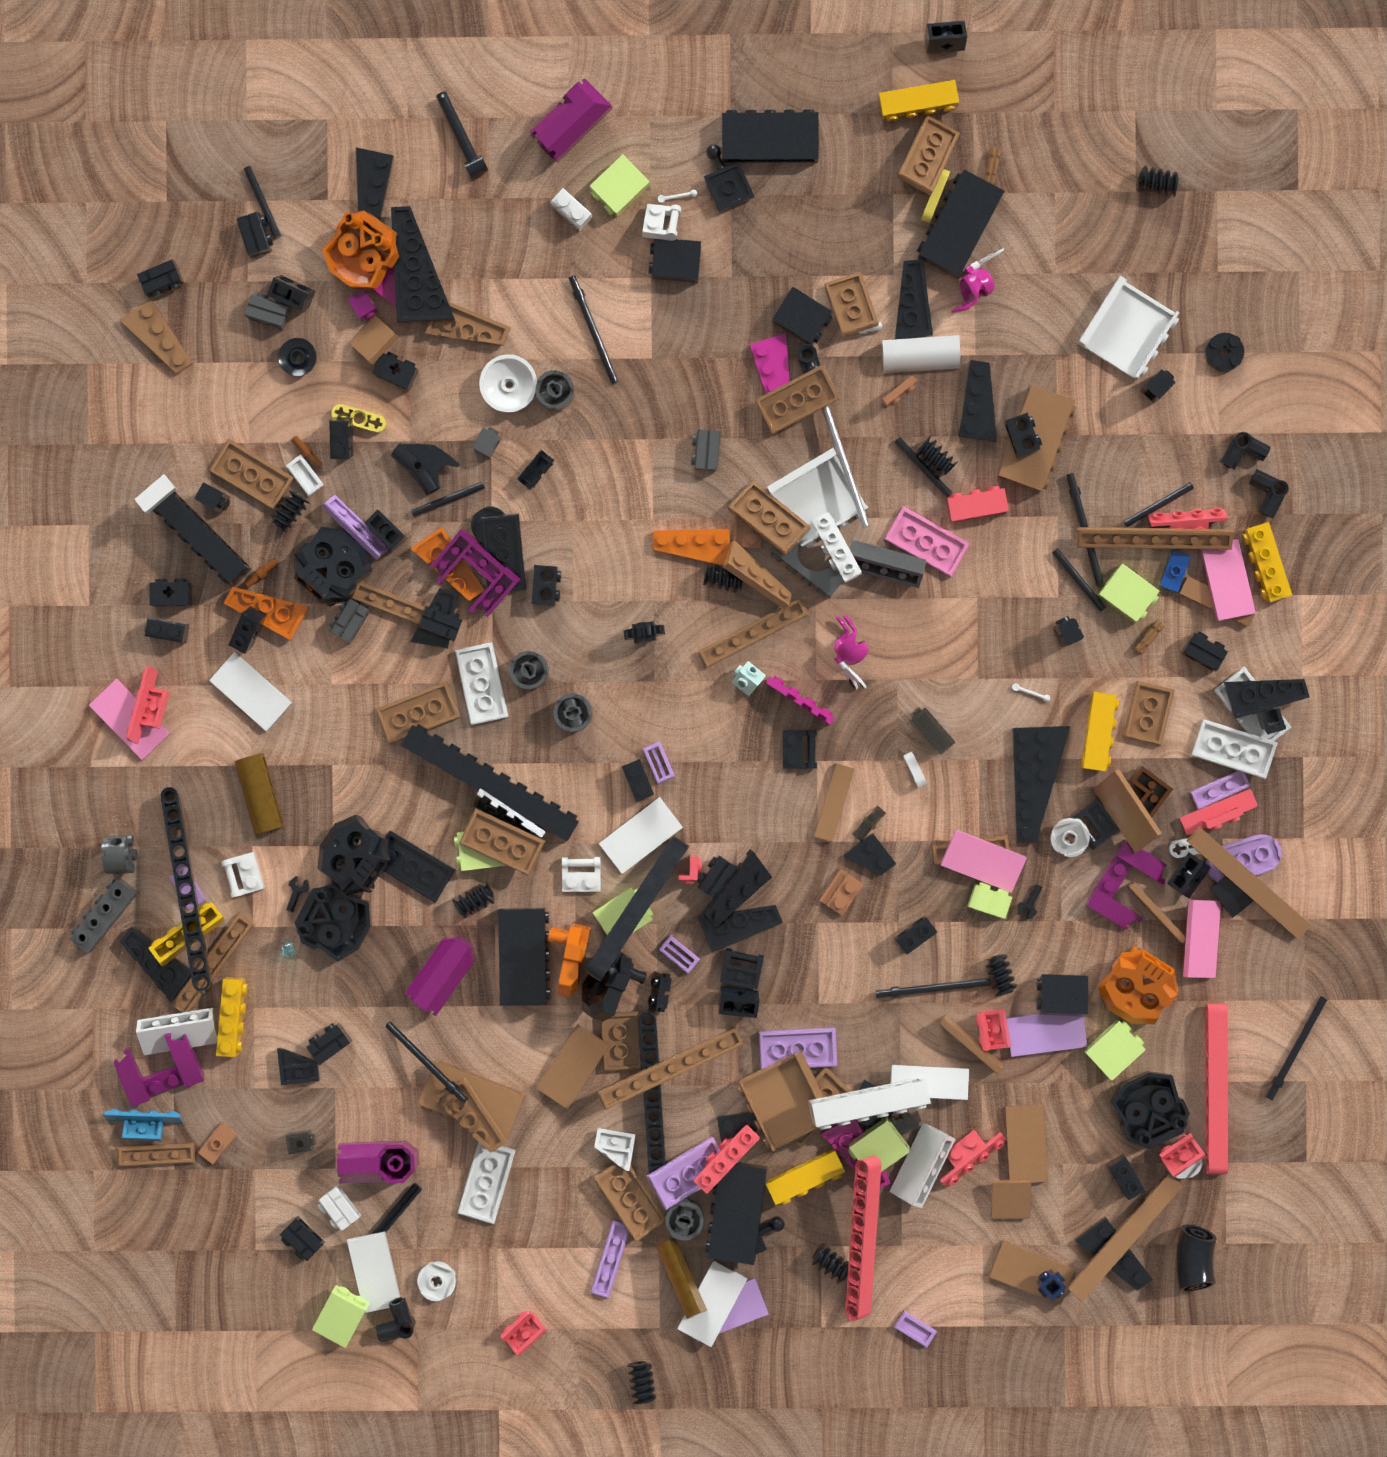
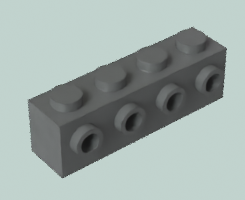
(888, 564)
(104, 915)

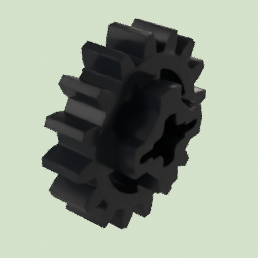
(644, 632)

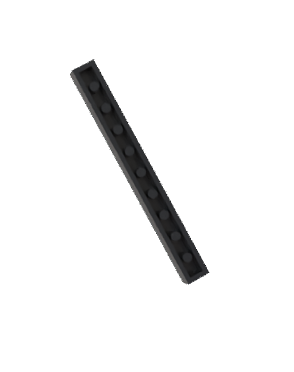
(482, 776)

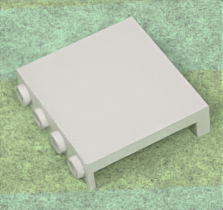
(1128, 329)
(816, 490)

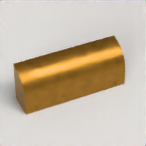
(259, 793)
(681, 1278)

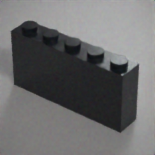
(770, 136)
(960, 223)
(523, 956)
(737, 1214)

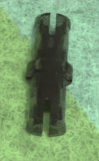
(869, 823)

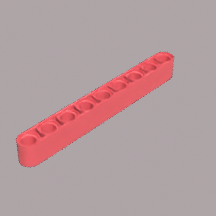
(1216, 1088)
(863, 1238)

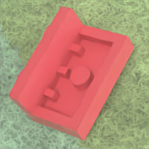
(695, 867)
(993, 1029)
(1181, 1154)
(523, 1332)

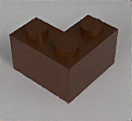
(1153, 789)

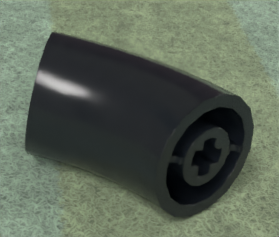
(1195, 1258)

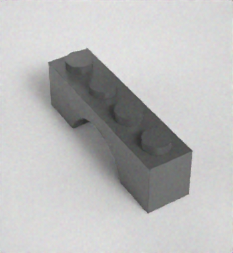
(826, 580)

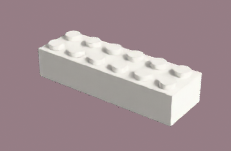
(869, 1102)

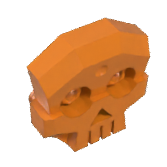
(353, 263)
(576, 945)
(1131, 999)

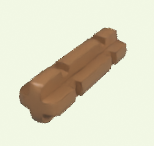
(992, 165)
(1149, 637)

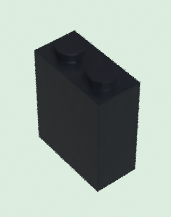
(675, 260)
(802, 316)
(1062, 995)

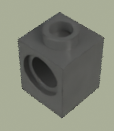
(487, 442)

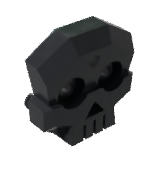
(342, 554)
(361, 861)
(348, 928)
(603, 996)
(1144, 1094)

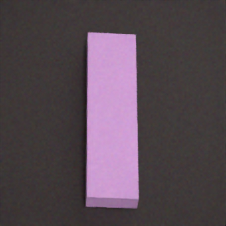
(355, 527)
(610, 1259)

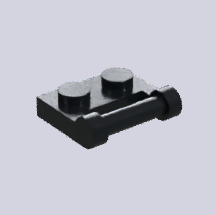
(793, 749)
(1100, 820)
(741, 975)

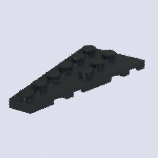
(416, 280)
(1036, 763)

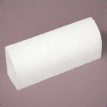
(921, 354)
(198, 1025)
(941, 1082)
(922, 1165)

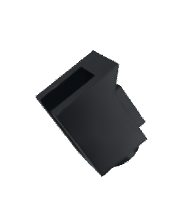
(1271, 721)

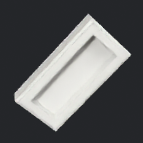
(305, 475)

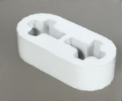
(915, 769)
(1182, 853)

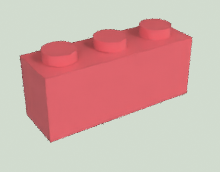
(977, 504)

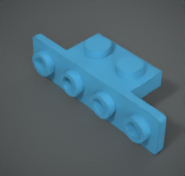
(143, 1125)

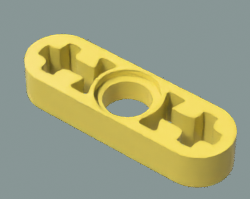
(935, 196)
(374, 417)

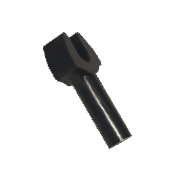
(296, 892)
(1030, 902)

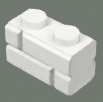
(571, 209)
(339, 1208)

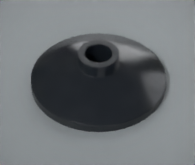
(290, 350)

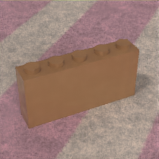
(1050, 417)
(500, 1101)

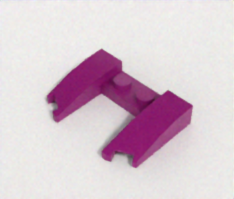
(466, 547)
(1125, 858)
(140, 1088)

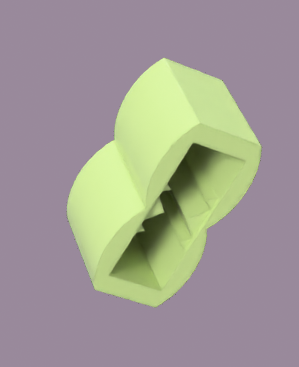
(990, 901)

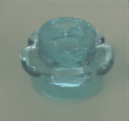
(287, 949)

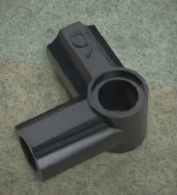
(1251, 446)
(1272, 500)
(401, 1316)

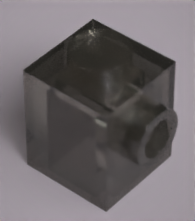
(300, 1141)

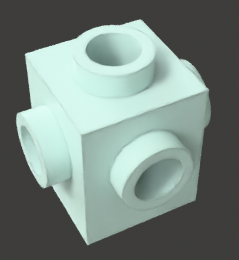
(747, 678)

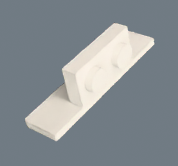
(836, 548)

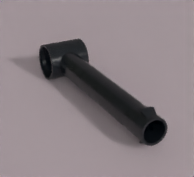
(475, 164)

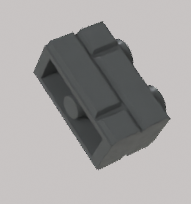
(267, 311)
(707, 450)
(349, 620)

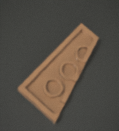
(469, 327)
(755, 575)
(472, 1116)

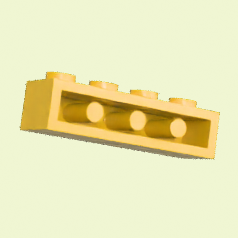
(918, 100)
(1266, 562)
(1099, 730)
(174, 944)
(231, 1015)
(805, 1176)

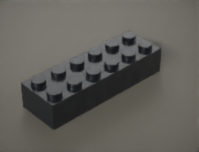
(203, 539)

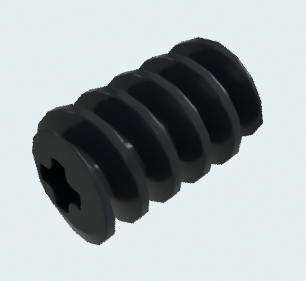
(1158, 180)
(935, 457)
(289, 510)
(722, 578)
(474, 900)
(1001, 974)
(830, 1262)
(642, 1381)

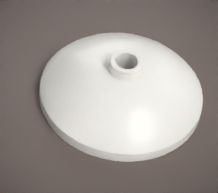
(500, 372)

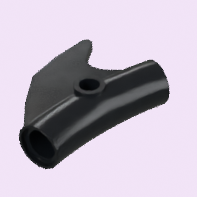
(430, 457)

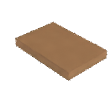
(851, 304)
(1148, 713)
(624, 1040)

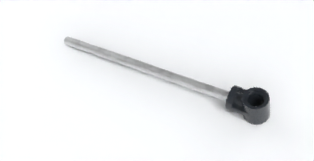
(806, 366)

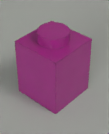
(362, 305)

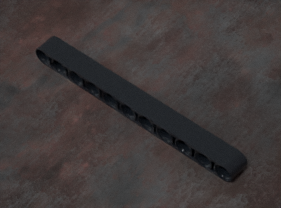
(186, 899)

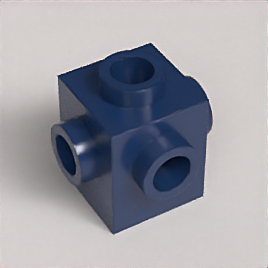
(1055, 1290)

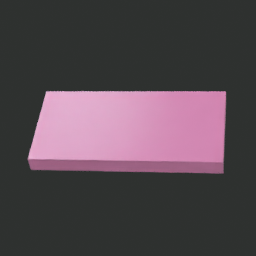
(927, 541)
(1228, 582)
(115, 708)
(983, 860)
(1202, 938)

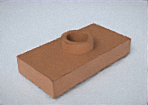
(217, 1143)

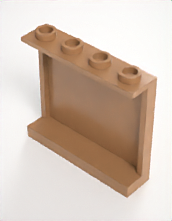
(780, 1099)

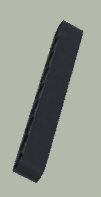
(636, 908)
(650, 1105)

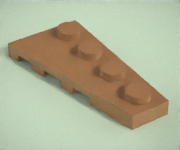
(155, 332)

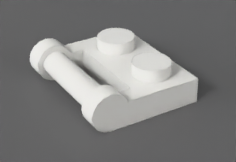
(655, 219)
(249, 874)
(581, 880)

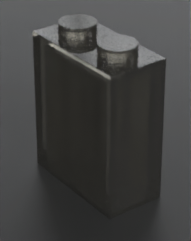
(931, 730)

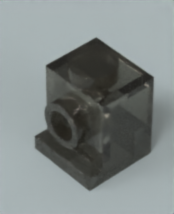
(906, 1122)

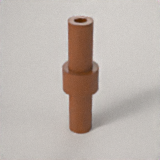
(306, 452)
(261, 572)

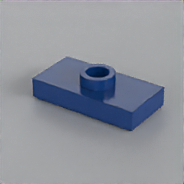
(1175, 571)

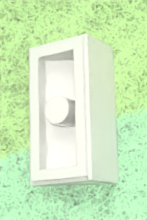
(155, 494)

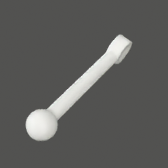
(661, 199)
(1046, 698)

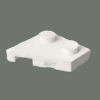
(616, 1146)

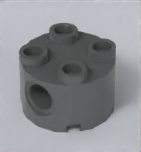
(555, 390)
(529, 670)
(573, 712)
(118, 854)
(684, 1220)

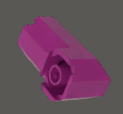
(571, 120)
(442, 974)
(376, 1161)

